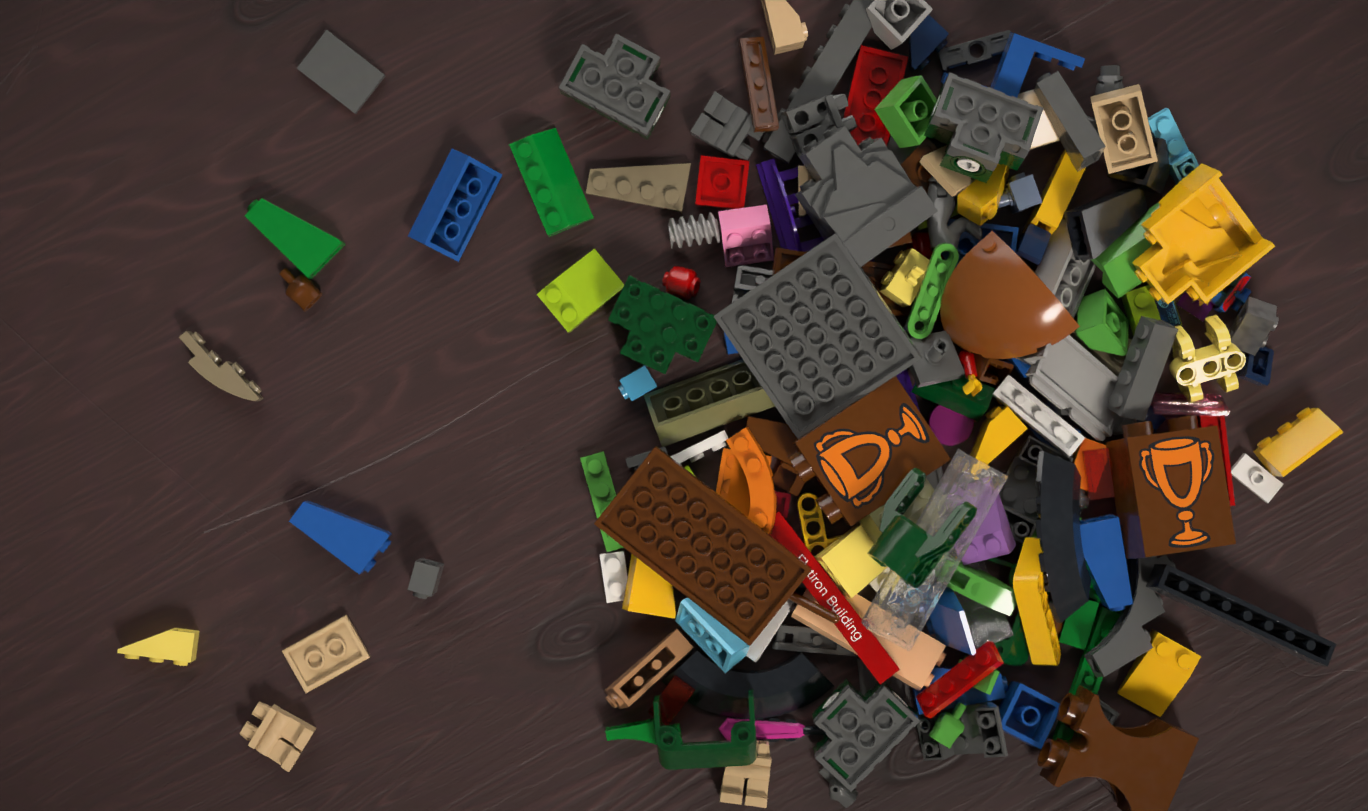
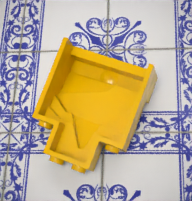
(1197, 240)

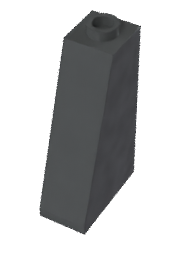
(1069, 121)

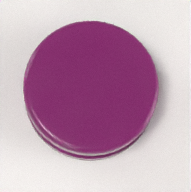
(949, 425)

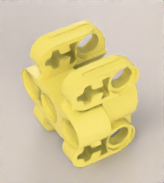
(1189, 362)

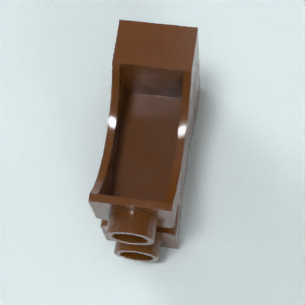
(1137, 762)

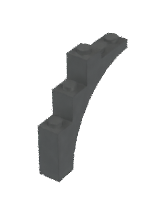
(1127, 637)

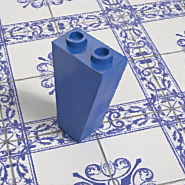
(342, 535)

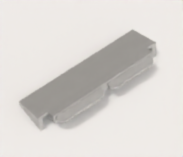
(1079, 383)

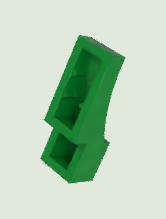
(639, 730)

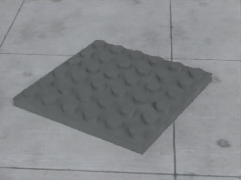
(817, 336)

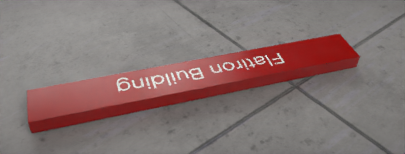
(830, 597)

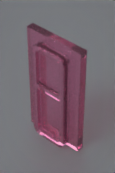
(1178, 405)

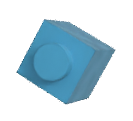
(637, 384)

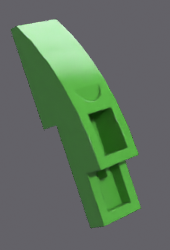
(983, 588)

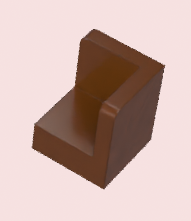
(788, 479)

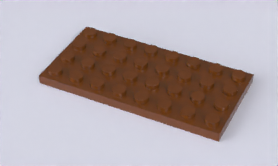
(703, 545)

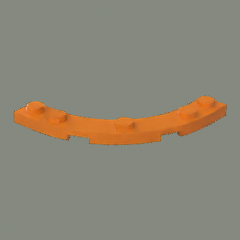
(758, 477)

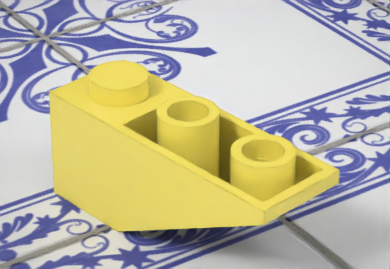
(172, 644)

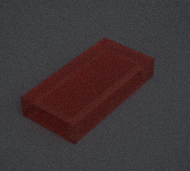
(1098, 473)
(673, 699)

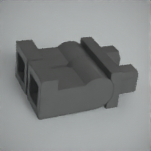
(822, 114)
(735, 128)

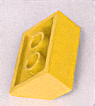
(1296, 441)

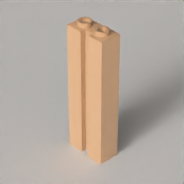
(914, 664)

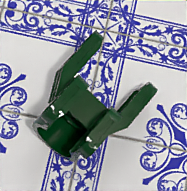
(908, 547)

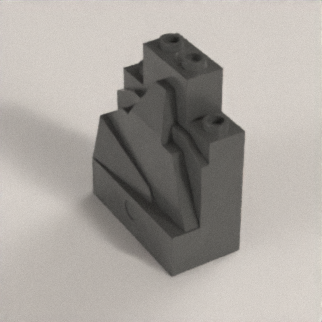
(860, 193)

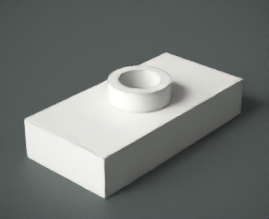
(1255, 478)

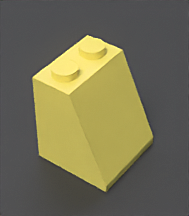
(848, 561)

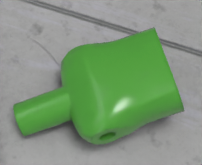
(948, 726)

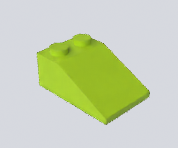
(581, 290)

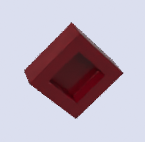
(783, 503)

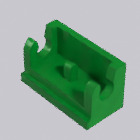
(1079, 625)

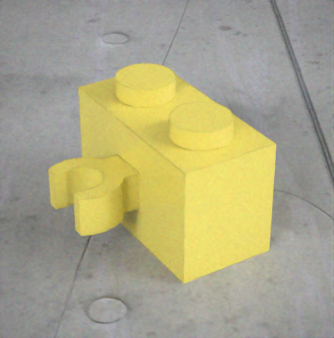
(905, 278)

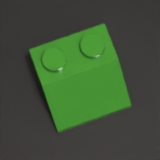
(1102, 324)

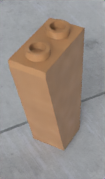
(647, 670)

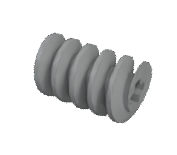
(693, 230)

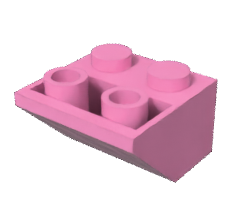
(746, 235)

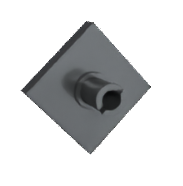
(938, 360)

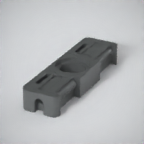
(960, 53)

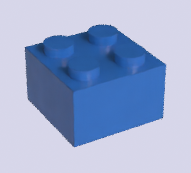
(1027, 714)

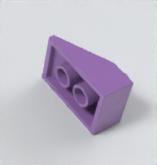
(993, 536)

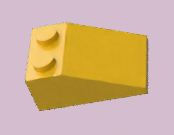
(996, 433)
(1158, 674)

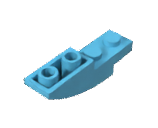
(1180, 158)

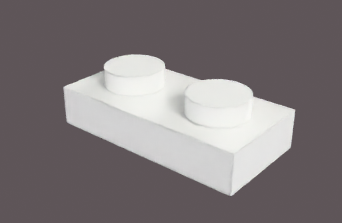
(614, 575)

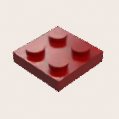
(722, 182)

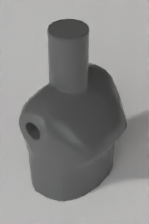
(837, 790)

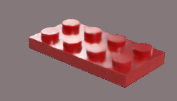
(872, 81)

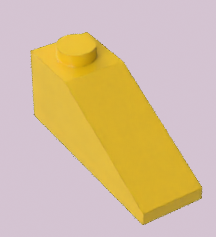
(982, 199)

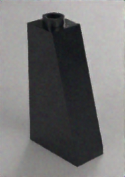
(1102, 221)

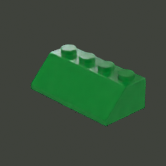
(551, 181)

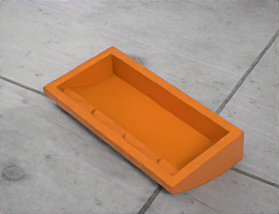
(733, 483)

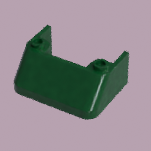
(1014, 649)
(735, 752)

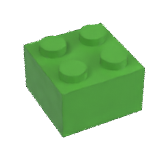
(907, 111)

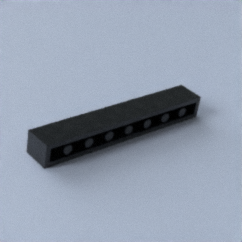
(1240, 615)

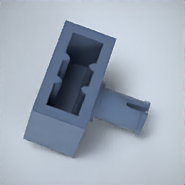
(1020, 193)

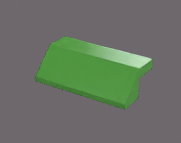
(1118, 257)

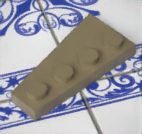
(646, 185)

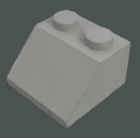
(896, 19)

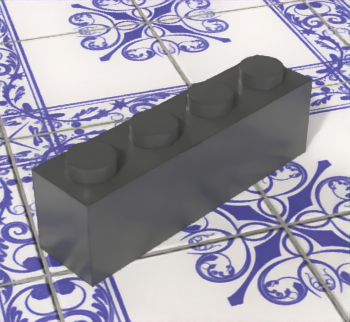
(1142, 368)

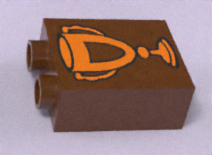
(867, 452)
(1170, 488)

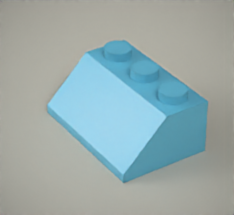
(713, 637)

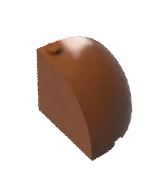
(1001, 305)

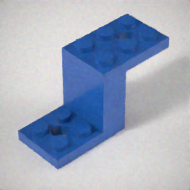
(1017, 59)

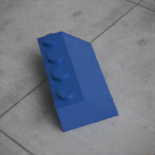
(455, 204)

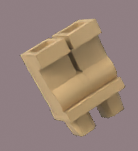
(279, 735)
(757, 780)

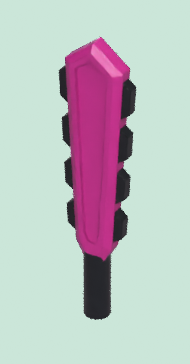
(773, 729)

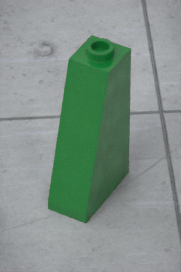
(297, 239)

